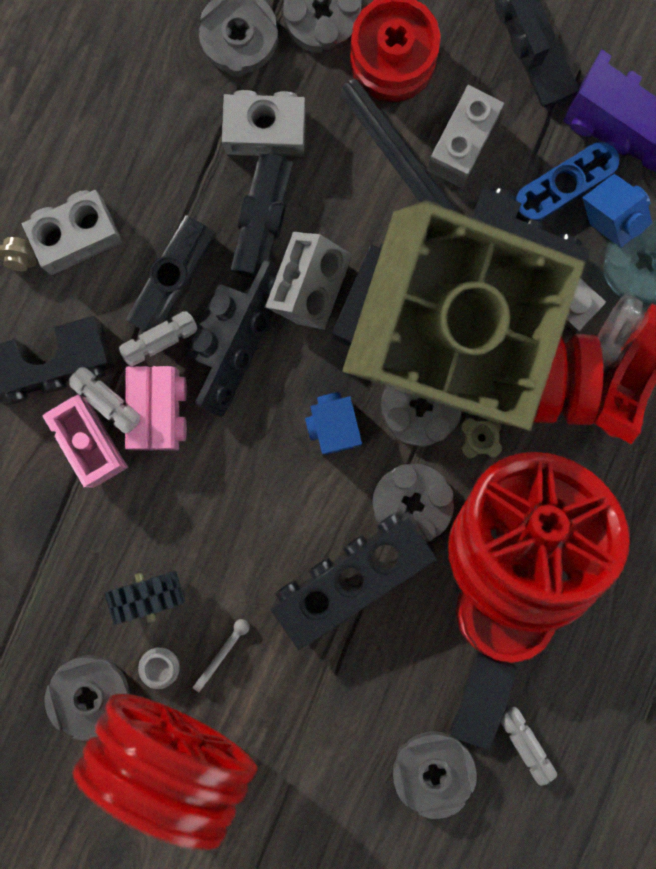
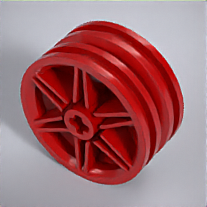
(548, 522)
(164, 772)

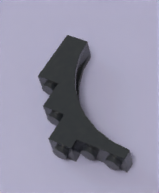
(494, 209)

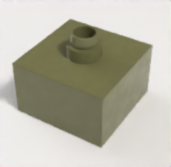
(463, 315)

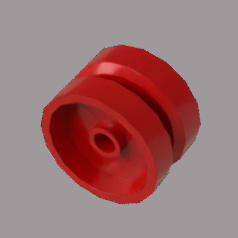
(394, 48)
(573, 382)
(495, 638)

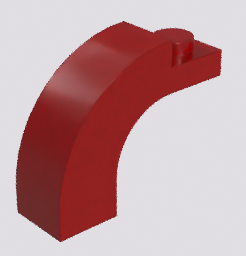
(630, 383)

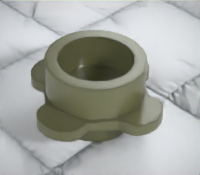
(473, 446)

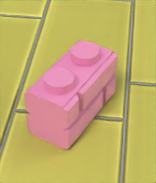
(156, 397)
(85, 441)

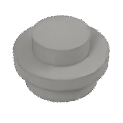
(159, 668)

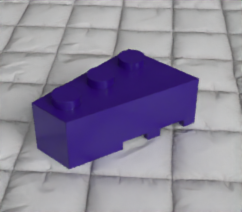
(615, 111)

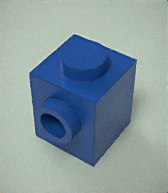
(618, 210)
(333, 424)

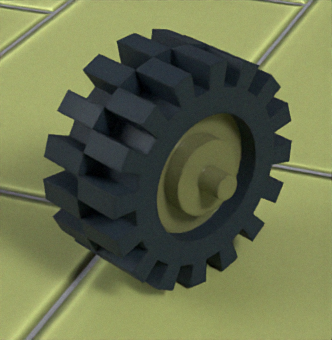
(144, 597)

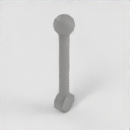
(241, 627)

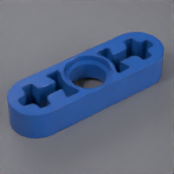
(569, 167)

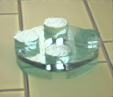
(621, 269)

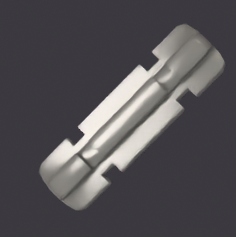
(158, 338)
(104, 400)
(528, 746)

